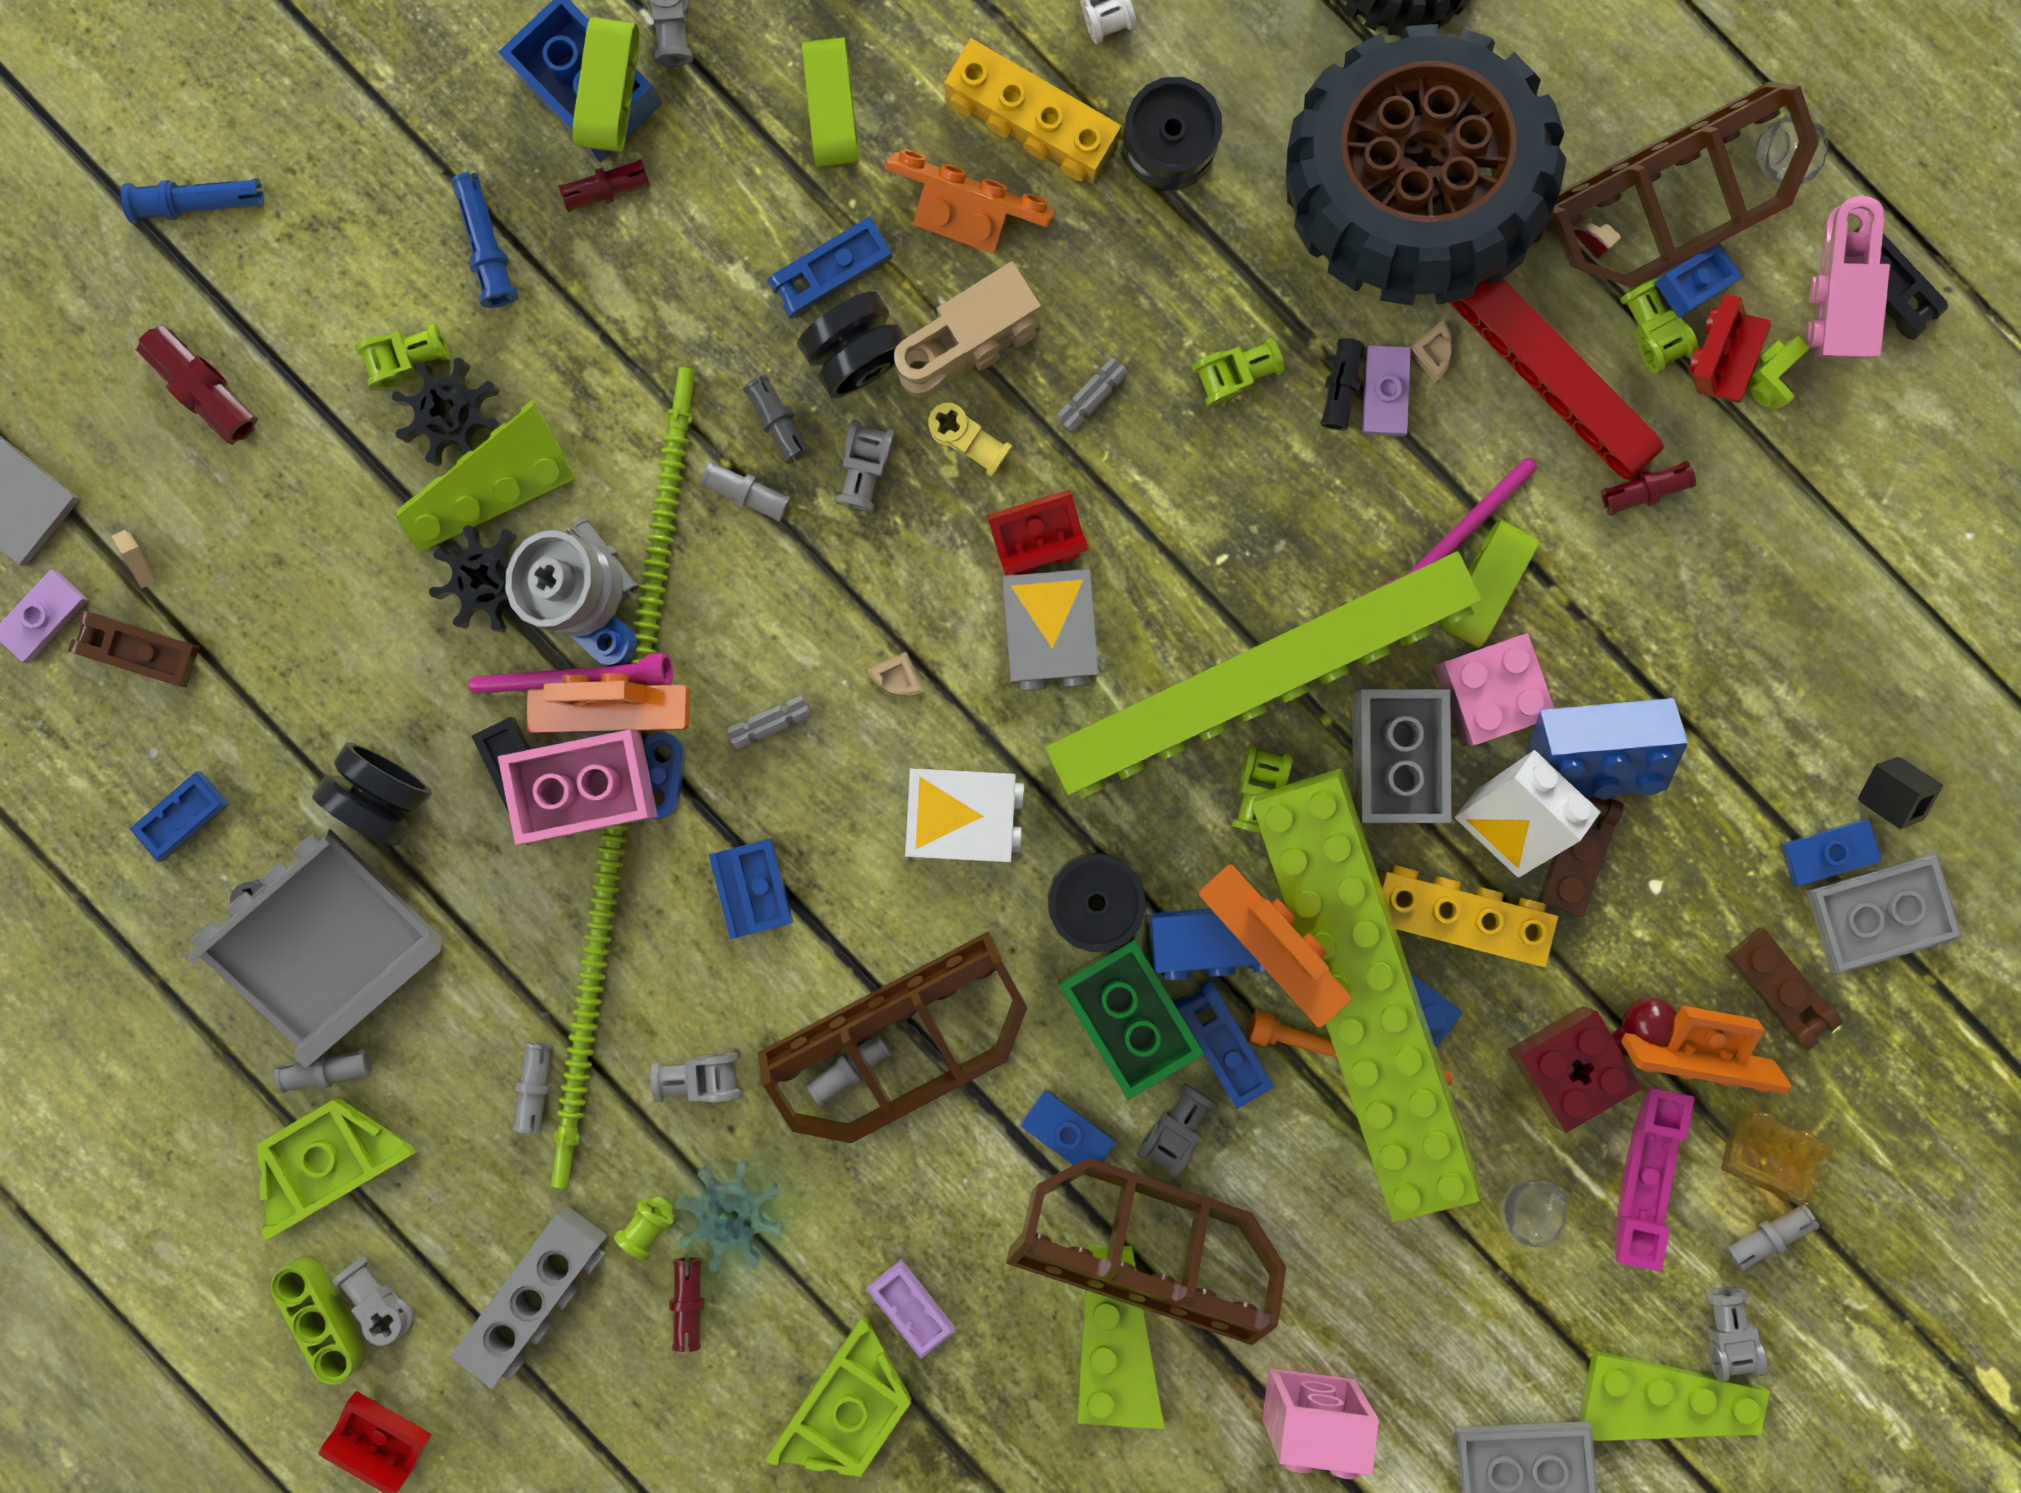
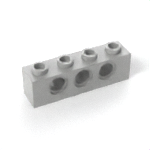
(482, 1348)

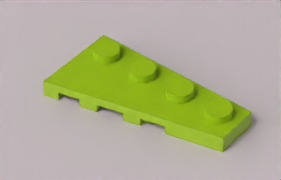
(500, 474)
(1116, 1362)
(1657, 1401)

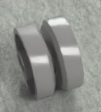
(563, 583)

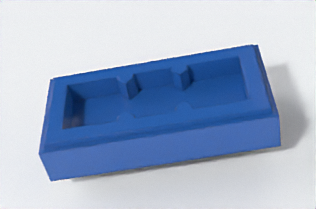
(179, 816)
(1830, 852)
(1066, 1130)

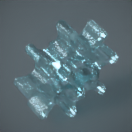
(726, 1233)

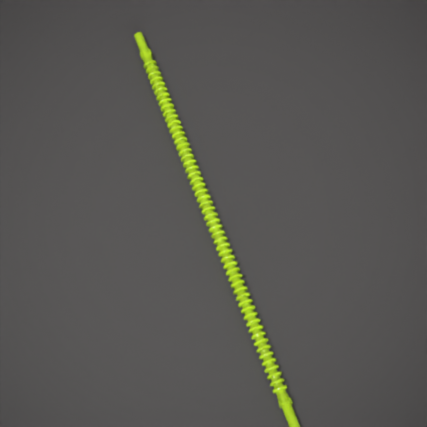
(567, 1132)

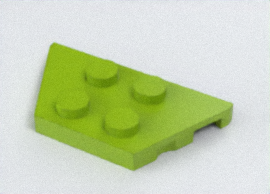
(322, 1161)
(846, 1410)

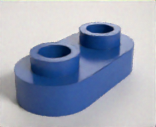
(623, 643)
(665, 775)

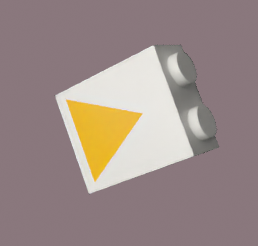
(1527, 814)
(963, 815)

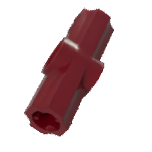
(196, 384)

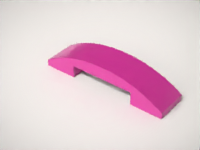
(1649, 1177)

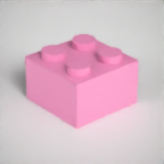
(1494, 690)

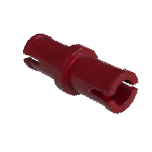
(604, 185)
(1648, 488)
(686, 1304)

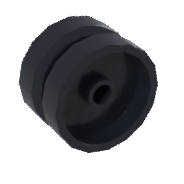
(1176, 108)
(851, 344)
(371, 794)
(1080, 923)

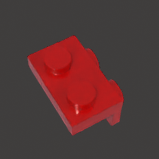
(1729, 351)
(1037, 533)
(375, 1444)

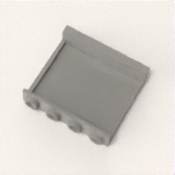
(317, 944)

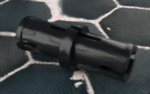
(1342, 384)

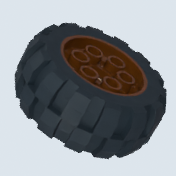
(1439, 93)

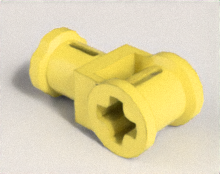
(969, 439)

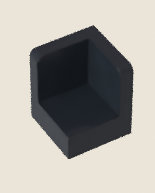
(1899, 792)

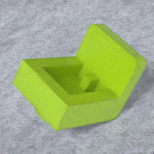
(1775, 360)

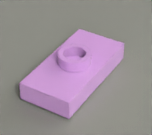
(1386, 390)
(40, 616)
(911, 1308)

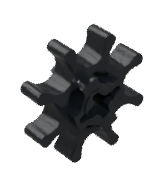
(430, 410)
(470, 590)

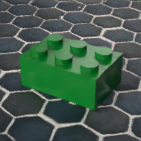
(1130, 1018)

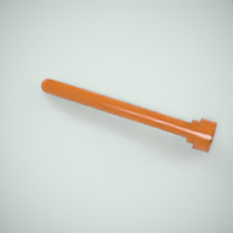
(1269, 1031)

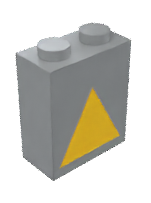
(1050, 628)

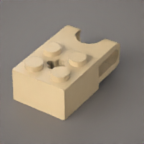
(969, 332)

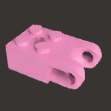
(1850, 285)

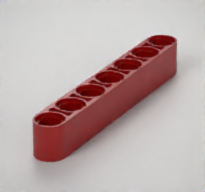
(1561, 377)

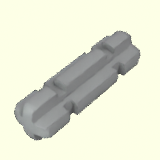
(1092, 395)
(769, 722)

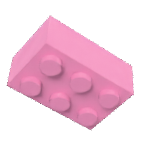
(577, 786)
(1320, 1423)

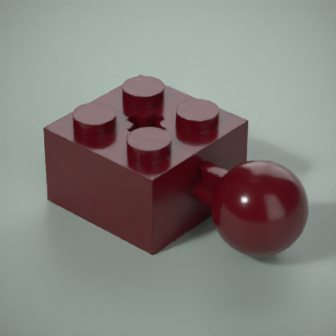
(1603, 1072)

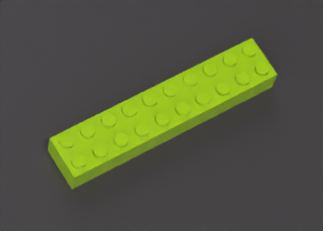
(1268, 671)
(1383, 1029)

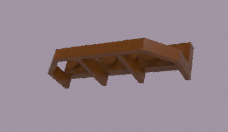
(1680, 149)
(877, 1010)
(1156, 1291)

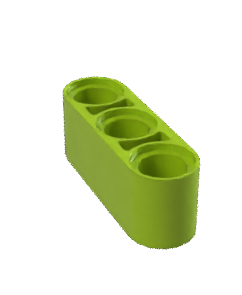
(606, 84)
(830, 102)
(1495, 575)
(313, 1341)

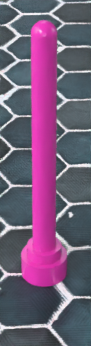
(1479, 514)
(653, 670)

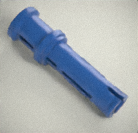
(173, 200)
(486, 257)

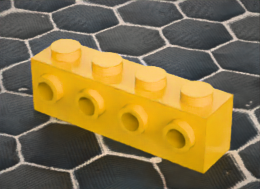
(1031, 112)
(1469, 919)

